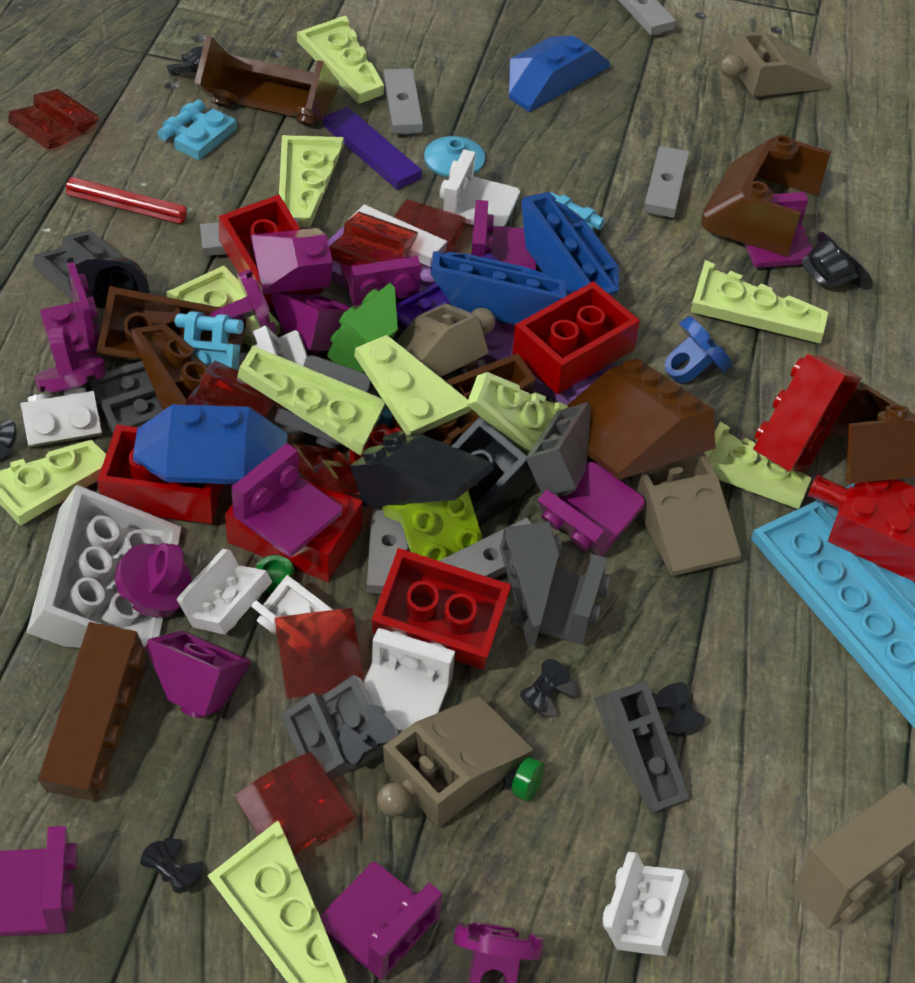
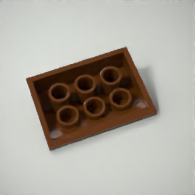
(643, 420)

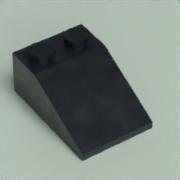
(415, 471)
(510, 473)

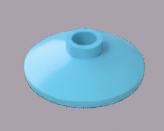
(445, 150)

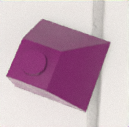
(292, 260)
(311, 315)
(195, 671)

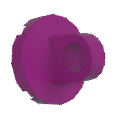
(251, 305)
(69, 370)
(153, 578)
(496, 949)

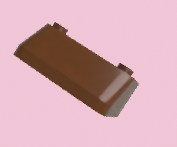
(265, 84)
(744, 206)
(878, 437)

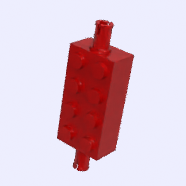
(873, 521)

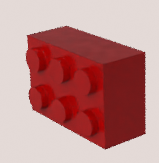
(258, 218)
(575, 337)
(805, 412)
(139, 488)
(323, 553)
(442, 606)

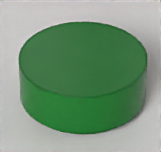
(277, 569)
(528, 779)

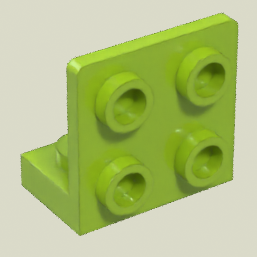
(437, 527)

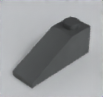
(561, 451)
(530, 562)
(643, 744)

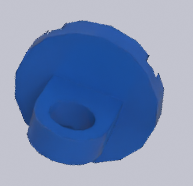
(699, 350)

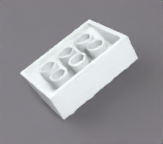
(81, 567)

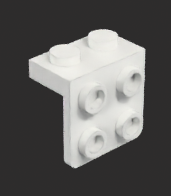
(464, 189)
(408, 677)

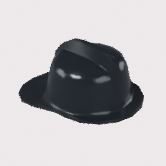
(833, 266)
(115, 273)

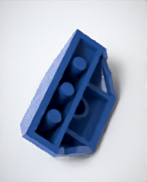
(552, 70)
(566, 245)
(501, 287)
(206, 443)

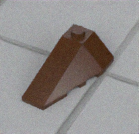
(135, 309)
(169, 363)

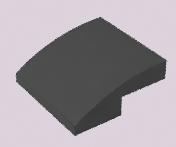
(74, 249)
(125, 396)
(317, 722)

